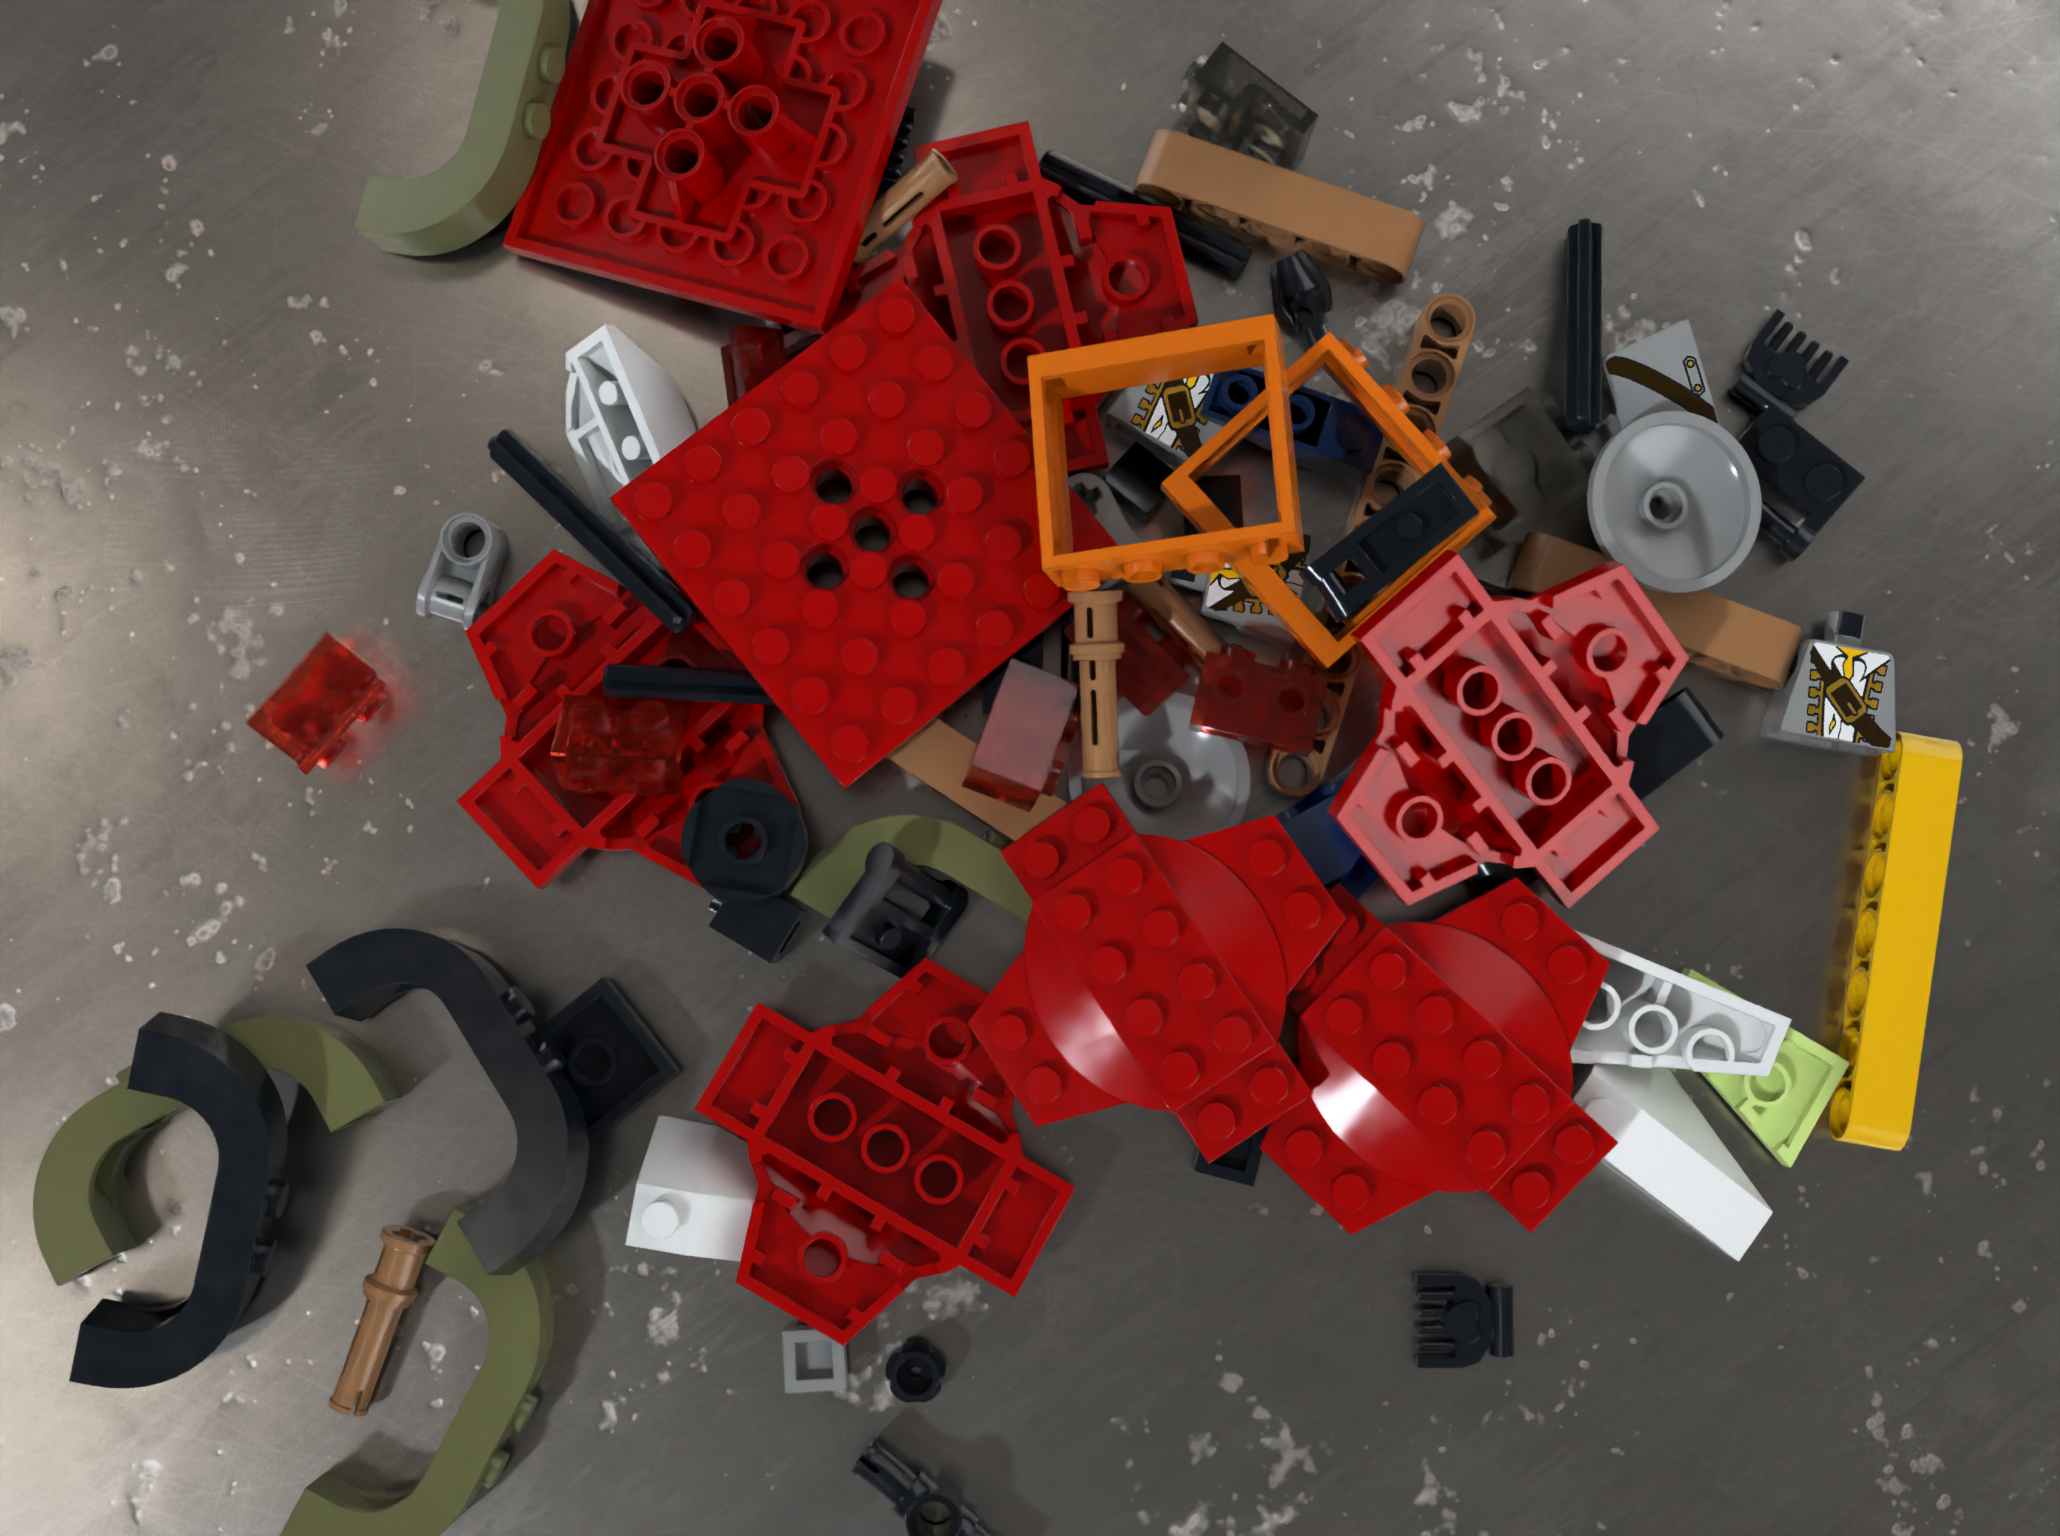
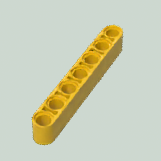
(1896, 941)

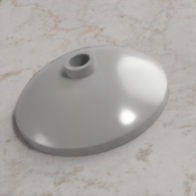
(1704, 498)
(1202, 772)

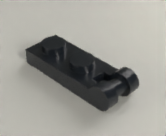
(1391, 540)

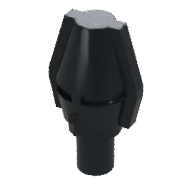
(1301, 296)

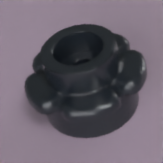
(910, 1388)

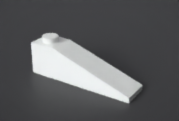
(1672, 1021)
(1671, 1152)
(693, 1191)

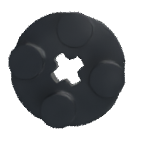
(725, 812)

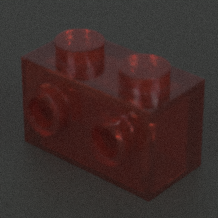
(1258, 701)
(1022, 736)

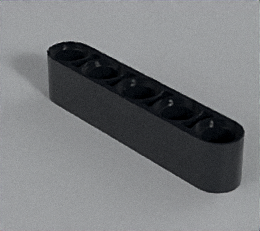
(1662, 748)

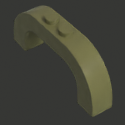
(499, 148)
(926, 844)
(75, 1183)
(499, 1400)

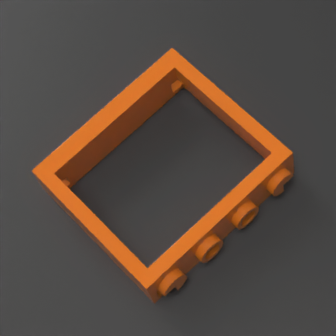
(1145, 362)
(1387, 412)

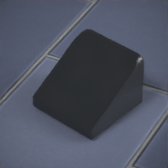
(1137, 481)

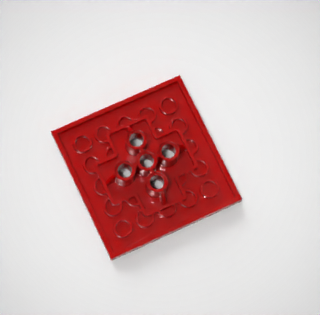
(723, 147)
(742, 523)

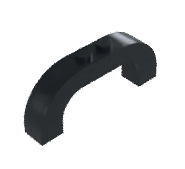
(524, 1068)
(240, 1103)

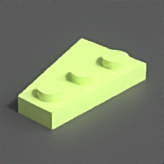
(1788, 1101)

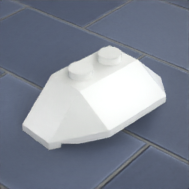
(620, 418)

